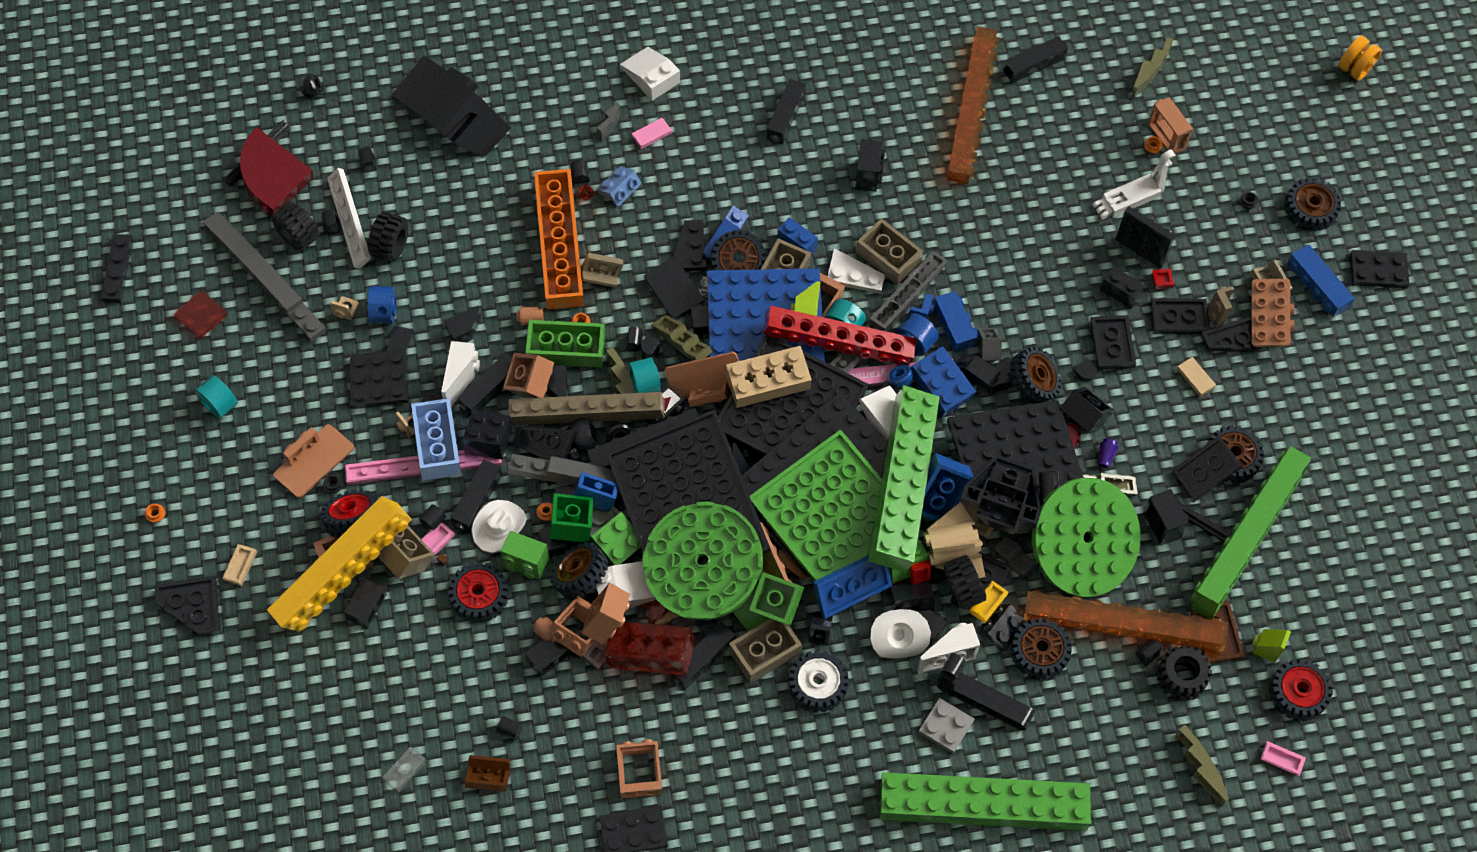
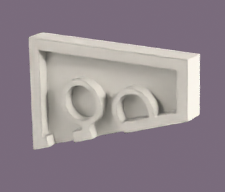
(854, 273)

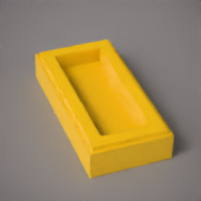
(995, 597)

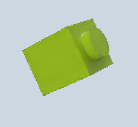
(807, 300)
(1270, 643)

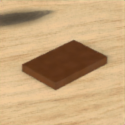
(1233, 648)

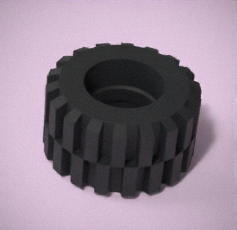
(295, 226)
(388, 236)
(965, 582)
(1177, 686)

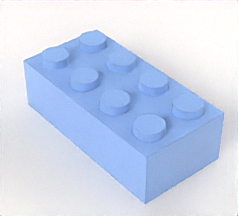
(435, 439)

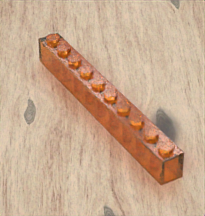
(972, 105)
(1127, 621)

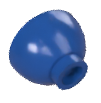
(901, 376)

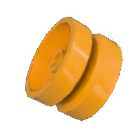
(1360, 58)

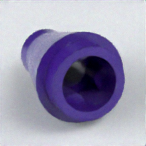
(1108, 449)

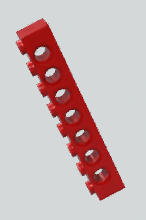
(812, 324)

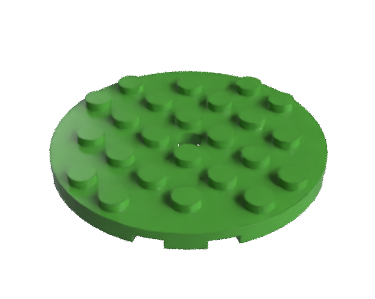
(1059, 544)
(708, 589)

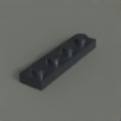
(117, 268)

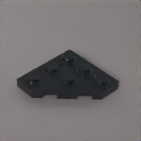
(192, 603)

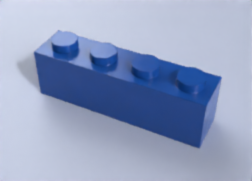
(1320, 281)

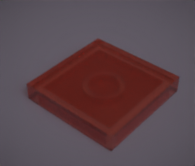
(200, 314)

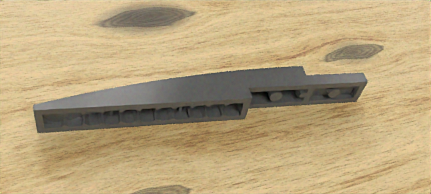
(265, 276)
(897, 305)
(557, 470)

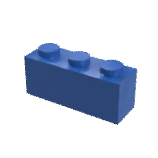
(955, 321)

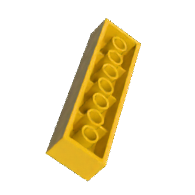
(339, 564)

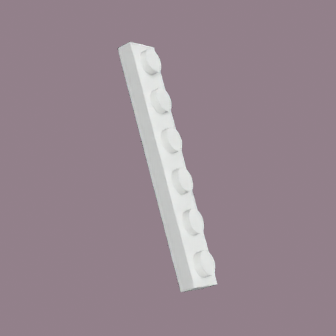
(348, 218)

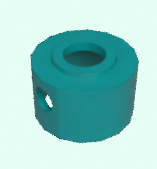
(842, 308)
(645, 376)
(216, 396)

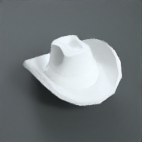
(494, 524)
(900, 634)

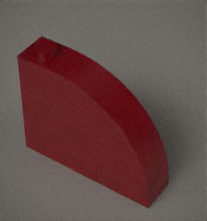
(271, 172)

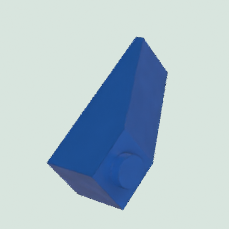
(733, 221)

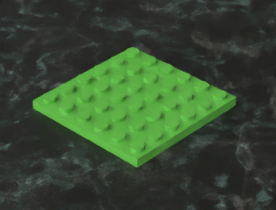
(823, 506)

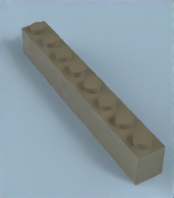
(593, 407)

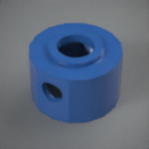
(382, 304)
(921, 329)

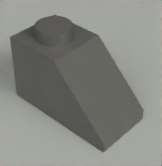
(989, 344)

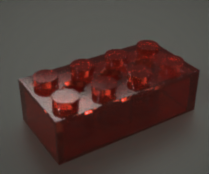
(650, 648)

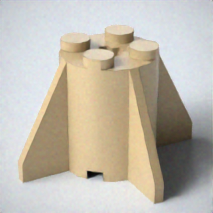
(952, 538)

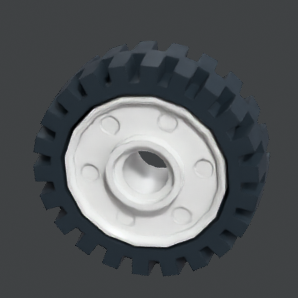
(814, 695)

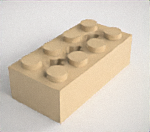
(765, 388)

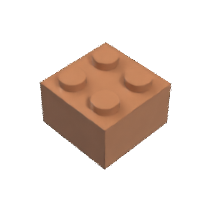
(528, 375)
(606, 613)

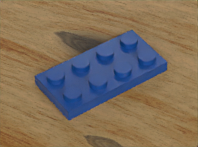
(850, 586)

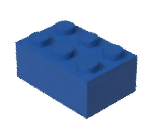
(943, 378)
(944, 486)

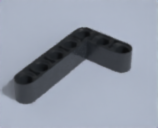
(981, 696)

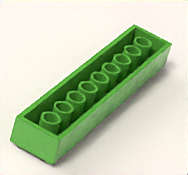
(904, 479)
(1249, 533)
(985, 801)

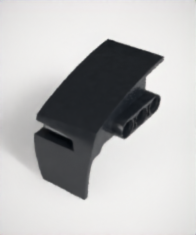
(451, 106)

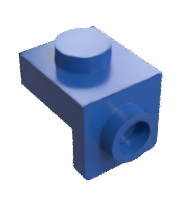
(928, 307)

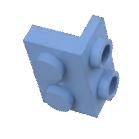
(620, 185)

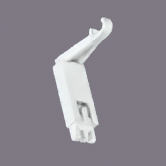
(1135, 192)

